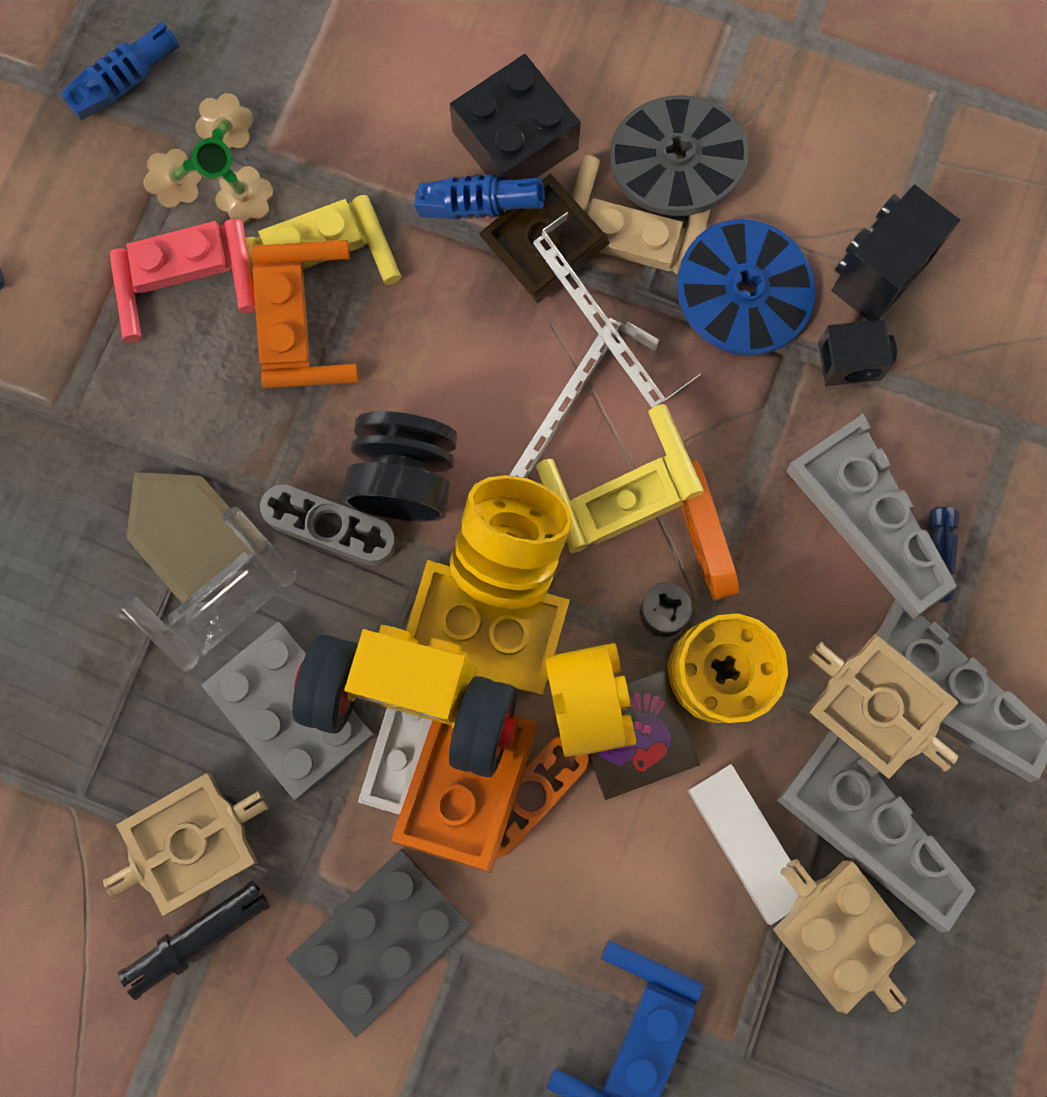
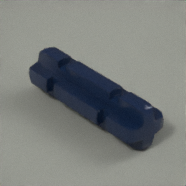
(943, 523)

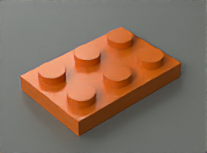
(457, 811)

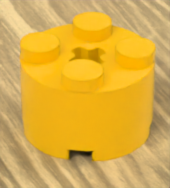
(590, 700)

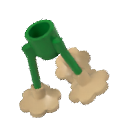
(221, 126)

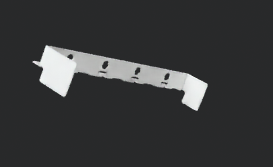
(590, 310)
(569, 391)

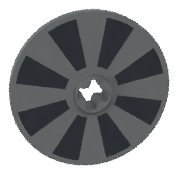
(672, 186)

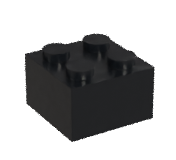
(515, 123)
(892, 252)

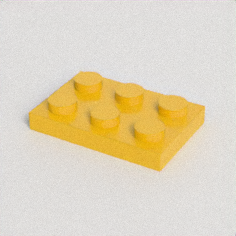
(499, 641)

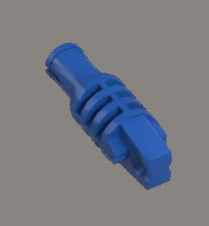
(117, 72)
(477, 196)

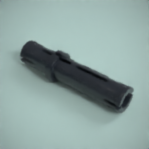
(176, 951)

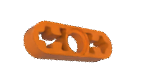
(710, 542)
(566, 777)

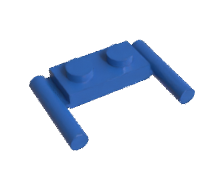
(652, 1035)

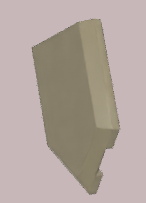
(181, 530)

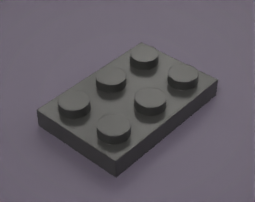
(378, 942)

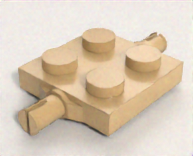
(883, 706)
(186, 844)
(844, 936)

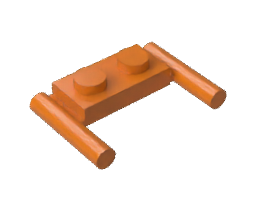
(283, 317)

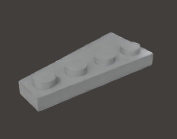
(862, 501)
(986, 715)
(862, 818)

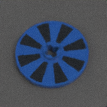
(740, 320)

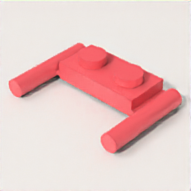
(179, 259)

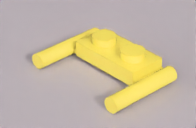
(335, 222)
(633, 496)

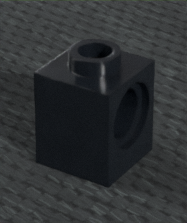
(856, 352)

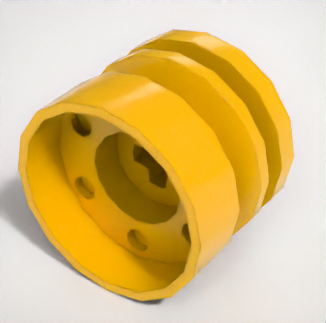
(509, 541)
(753, 660)

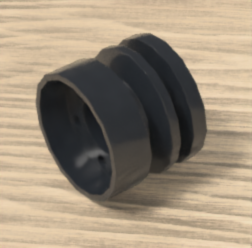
(400, 466)

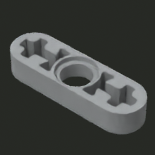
(300, 500)

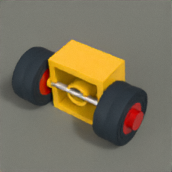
(412, 679)

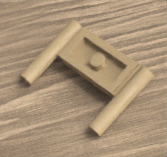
(635, 233)

